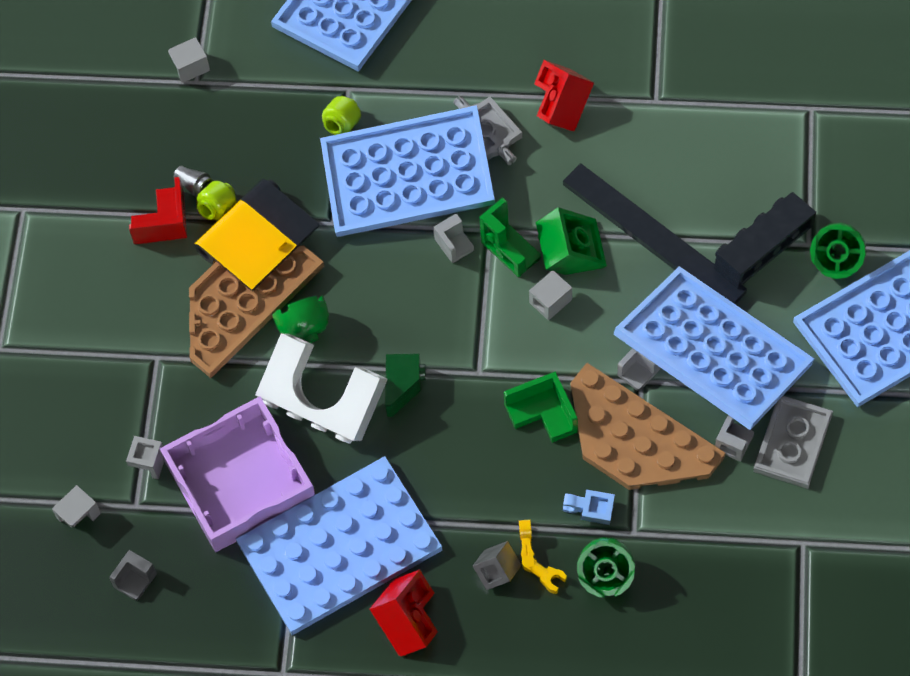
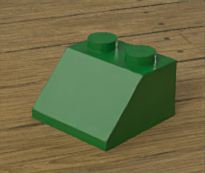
(570, 242)

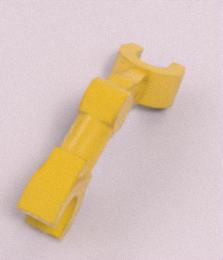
(531, 565)

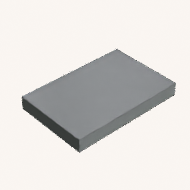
(793, 441)

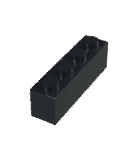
(764, 239)

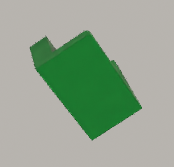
(506, 241)
(543, 400)

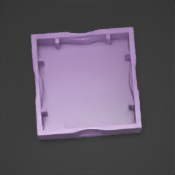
(237, 473)

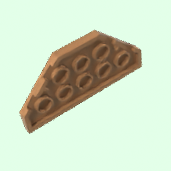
(229, 314)
(635, 439)

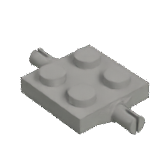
(497, 129)

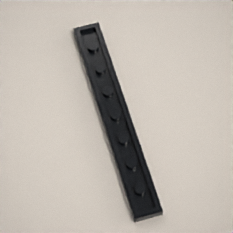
(647, 231)

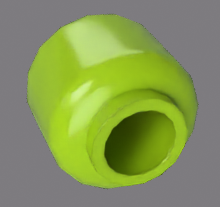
(341, 115)
(216, 200)

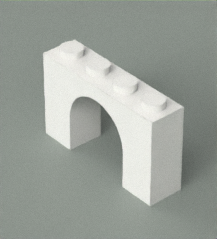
(283, 388)

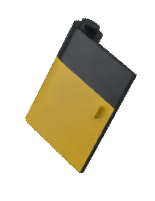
(256, 234)

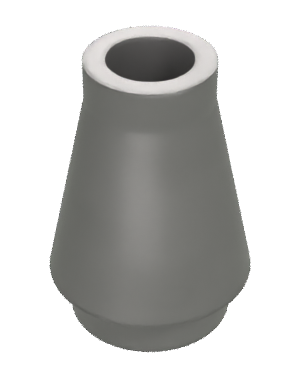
(192, 179)

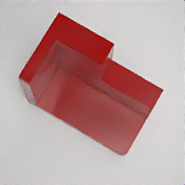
(564, 95)
(167, 223)
(402, 613)

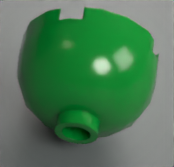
(838, 250)
(303, 319)
(606, 567)

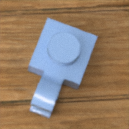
(594, 506)

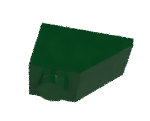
(404, 380)

